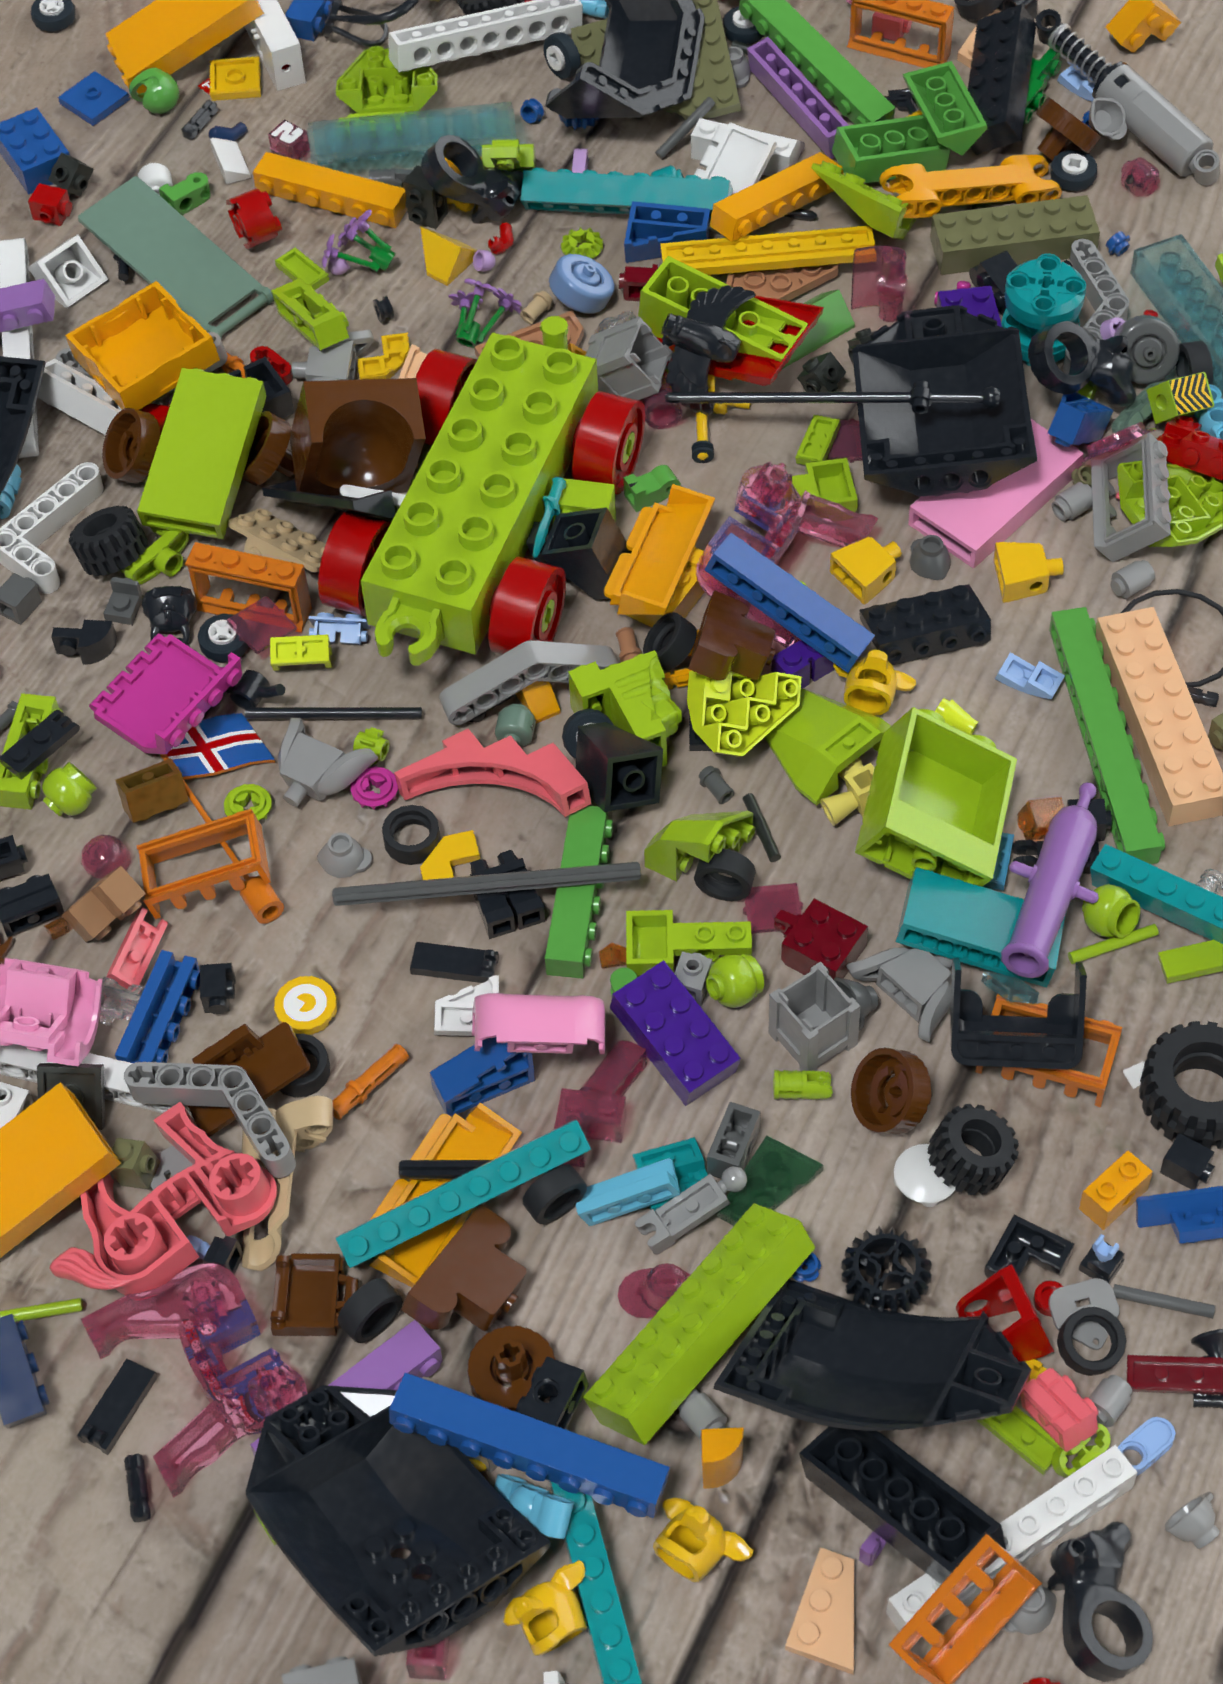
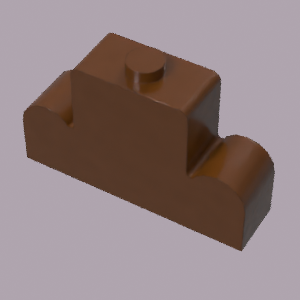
(731, 641)
(469, 1276)

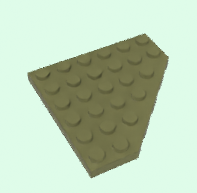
(714, 68)

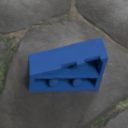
(662, 223)
(1079, 420)
(480, 1076)

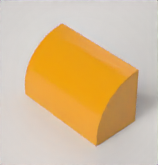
(721, 1455)

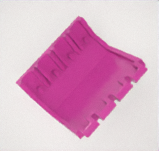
(163, 694)

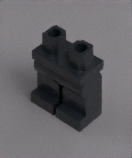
(494, 906)

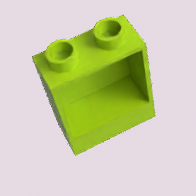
(936, 800)

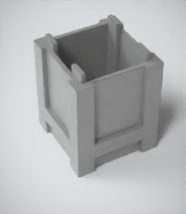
(629, 359)
(814, 1018)

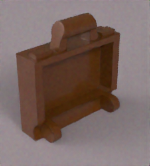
(309, 1294)

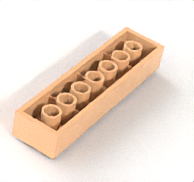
(1161, 716)

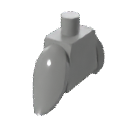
(335, 361)
(316, 767)
(913, 981)

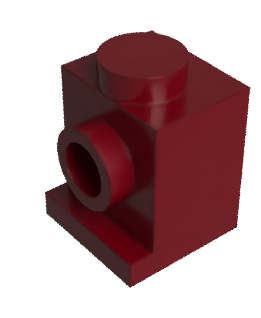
(634, 280)

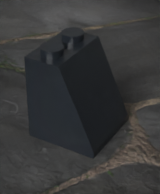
(586, 548)
(618, 767)

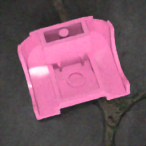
(49, 1009)
(538, 1022)

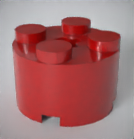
(253, 217)

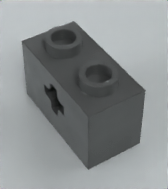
(733, 1139)

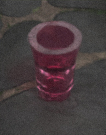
(660, 413)

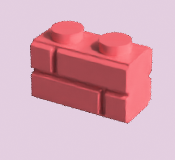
(1060, 1409)

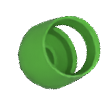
(161, 90)

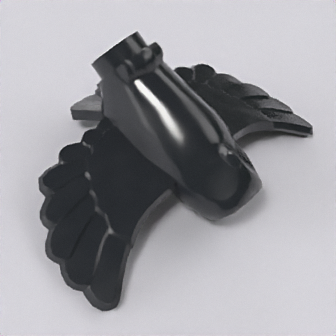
(702, 339)

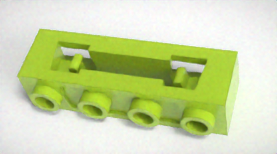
(301, 299)
(29, 713)

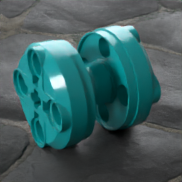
(1042, 295)

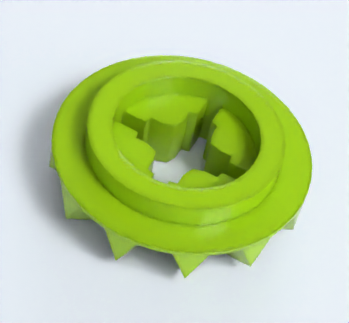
(590, 249)
(241, 795)

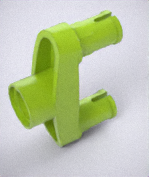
(159, 557)

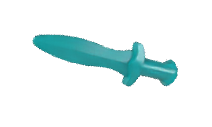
(551, 508)

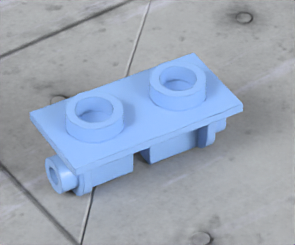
(350, 627)

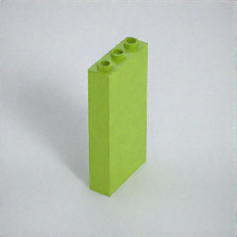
(202, 453)

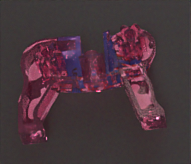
(774, 504)
(210, 1318)

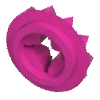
(380, 778)

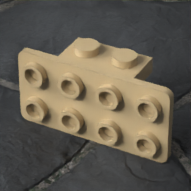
(278, 539)

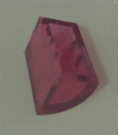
(617, 1069)

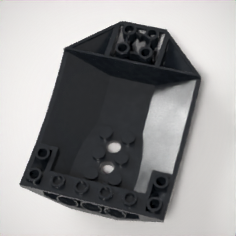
(352, 1488)

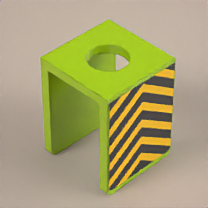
(1180, 397)

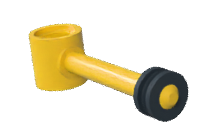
(703, 449)

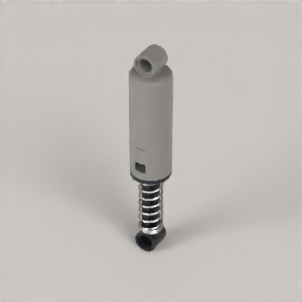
(1147, 111)

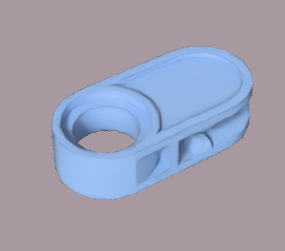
(1151, 1441)

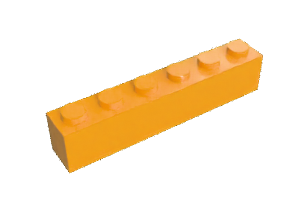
(330, 189)
(770, 199)

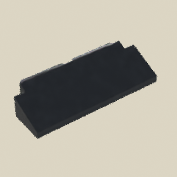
(374, 505)

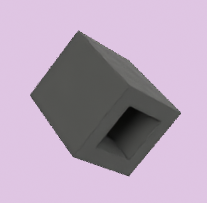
(19, 598)

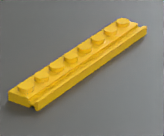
(771, 250)

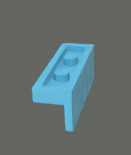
(629, 1192)

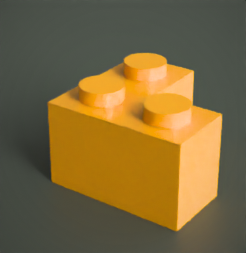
(1141, 19)

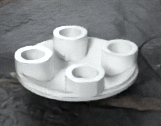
(917, 1178)

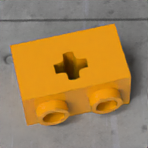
(1115, 1190)

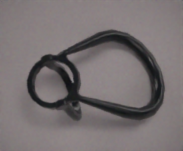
(364, 18)

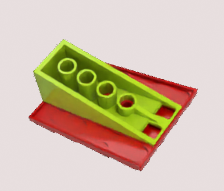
(767, 326)

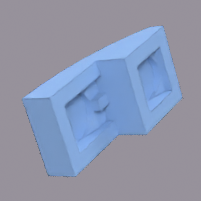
(1076, 83)
(1023, 676)

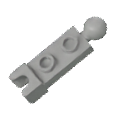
(689, 1208)

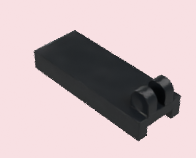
(453, 962)
(117, 1406)

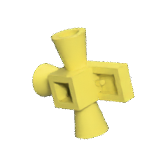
(858, 784)

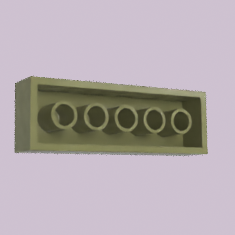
(1022, 229)

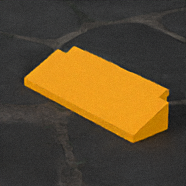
(660, 552)
(477, 1137)

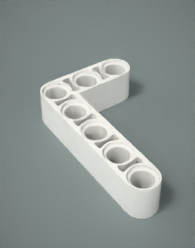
(42, 519)

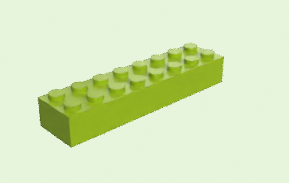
(699, 1323)

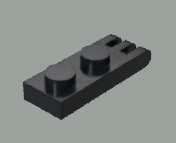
(39, 744)

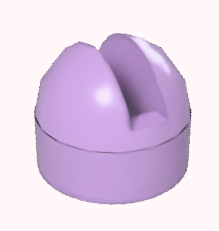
(483, 260)
(338, 266)

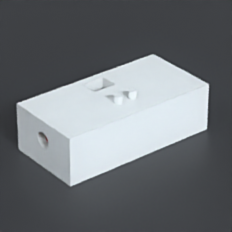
(277, 46)

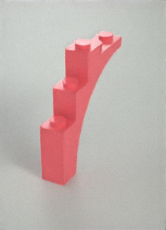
(501, 763)

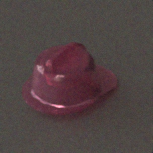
(649, 1289)

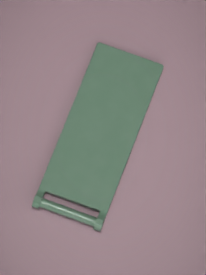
(175, 254)

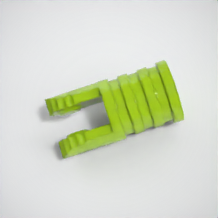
(801, 1084)

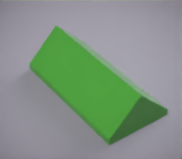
(946, 106)
(831, 324)

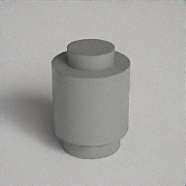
(1072, 501)
(1132, 578)
(1111, 1399)
(701, 1413)

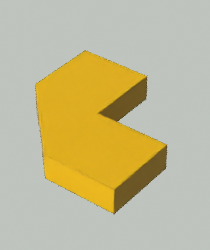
(386, 366)
(449, 852)

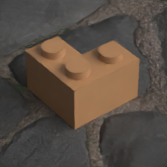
(108, 899)

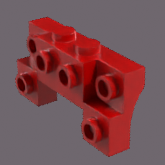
(1192, 447)

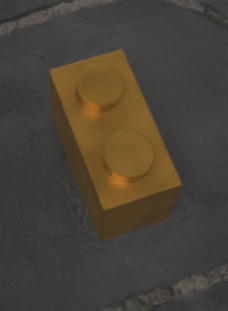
(152, 790)

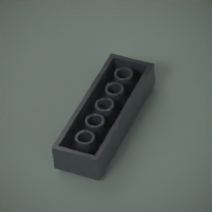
(1002, 75)
(898, 1499)

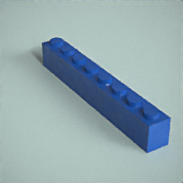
(528, 1445)

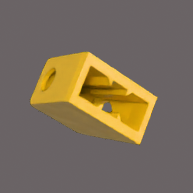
(865, 567)
(1023, 569)

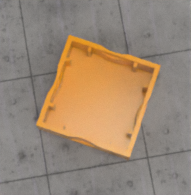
(141, 347)

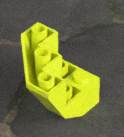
(739, 710)

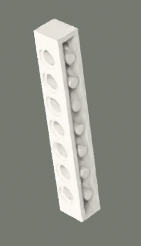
(482, 32)
(1035, 1525)

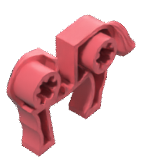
(146, 1245)

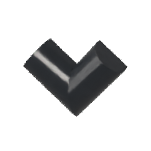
(1028, 1242)

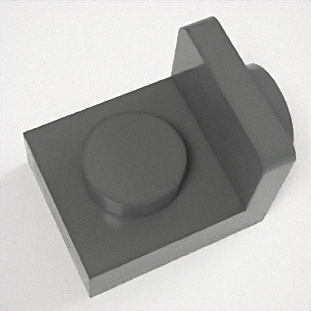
(123, 601)

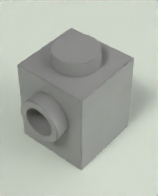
(692, 972)

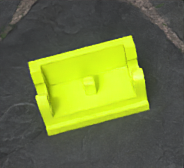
(300, 651)

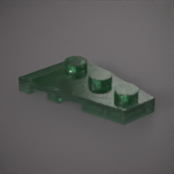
(772, 1178)

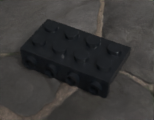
(928, 624)

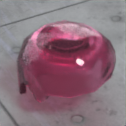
(104, 855)

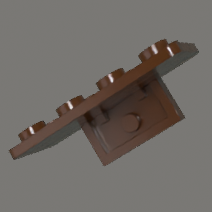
(268, 1061)

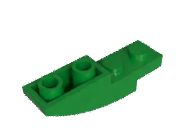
(1040, 74)

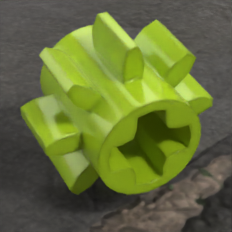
(372, 740)

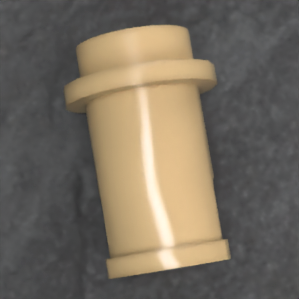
(540, 303)

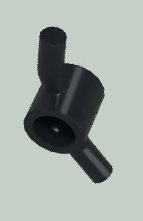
(252, 689)

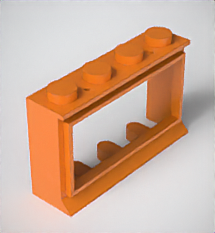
(918, 11)
(251, 569)
(194, 839)
(1099, 1031)
(975, 1623)

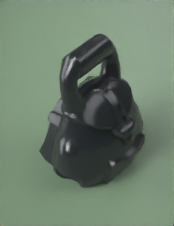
(170, 610)

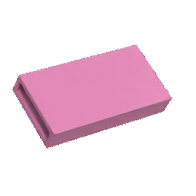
(978, 519)

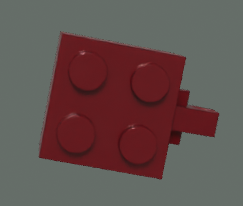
(820, 936)

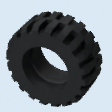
(1169, 1105)

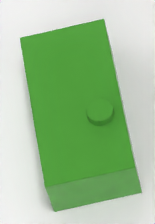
(878, 145)

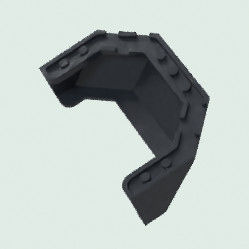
(643, 62)

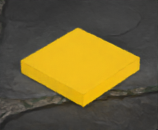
(235, 78)

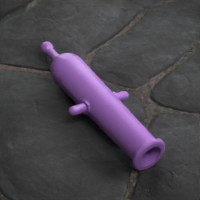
(1052, 886)

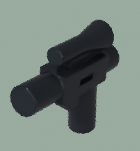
(902, 100)

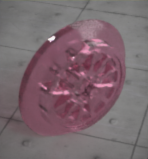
(1116, 441)

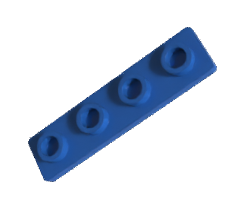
(1192, 1213)

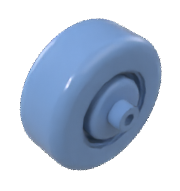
(581, 283)

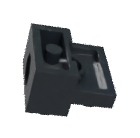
(563, 1385)

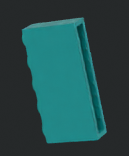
(964, 923)

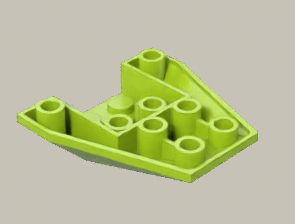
(377, 86)
(874, 207)
(1193, 502)
(822, 741)

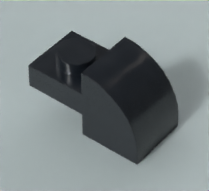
(92, 642)

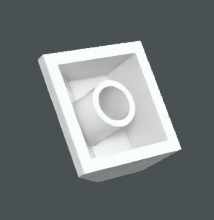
(69, 271)

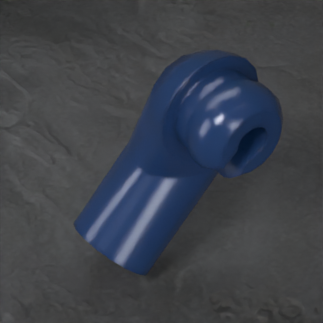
(230, 134)

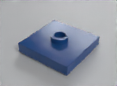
(93, 98)

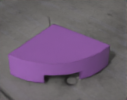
(871, 1549)

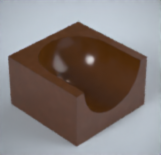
(357, 435)

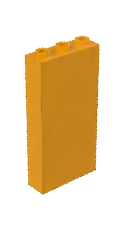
(175, 33)
(47, 1162)

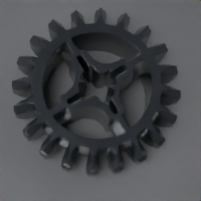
(907, 1286)

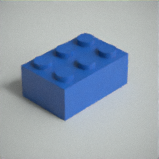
(30, 148)

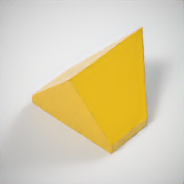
(445, 256)

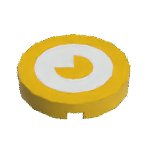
(306, 1004)

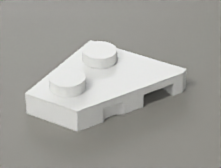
(454, 1012)

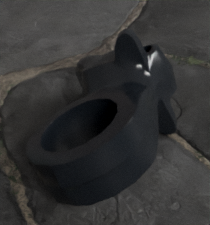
(490, 189)
(1094, 362)
(1090, 1575)

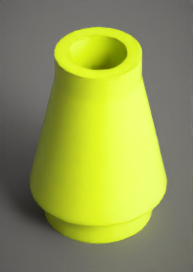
(956, 716)

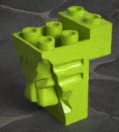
(630, 695)

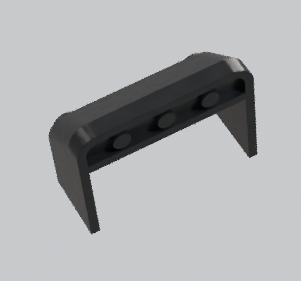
(1018, 1040)

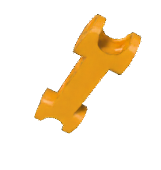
(932, 190)

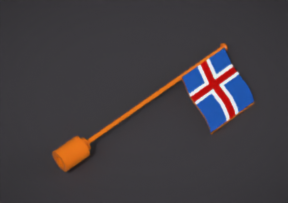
(216, 748)

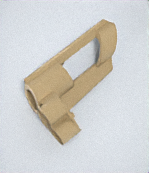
(305, 1126)

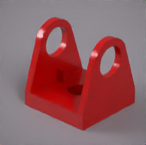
(1004, 1295)

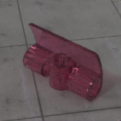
(879, 280)

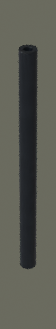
(333, 712)

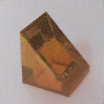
(57, 928)
(612, 956)

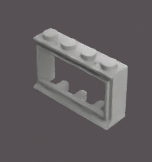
(1156, 499)

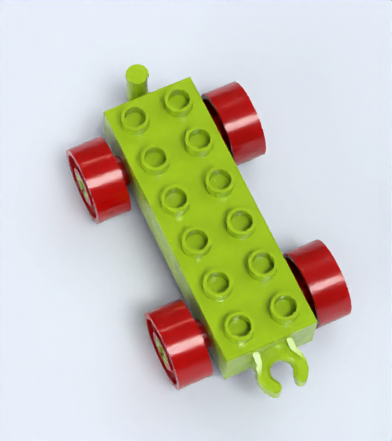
(461, 533)

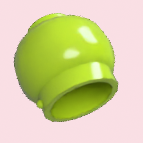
(68, 790)
(1113, 912)
(735, 980)

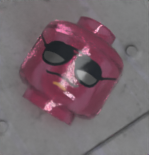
(1140, 177)

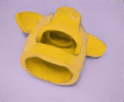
(873, 683)
(696, 1541)
(550, 1610)

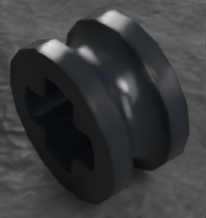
(383, 309)

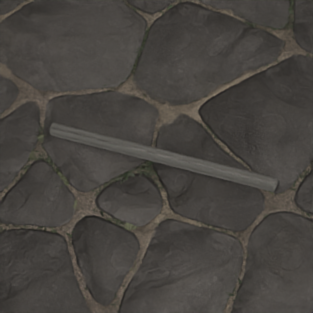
(486, 883)

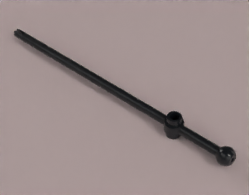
(919, 397)

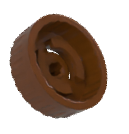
(1064, 130)
(130, 445)
(269, 450)
(905, 1093)
(510, 1354)

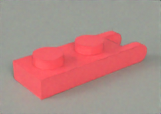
(136, 950)

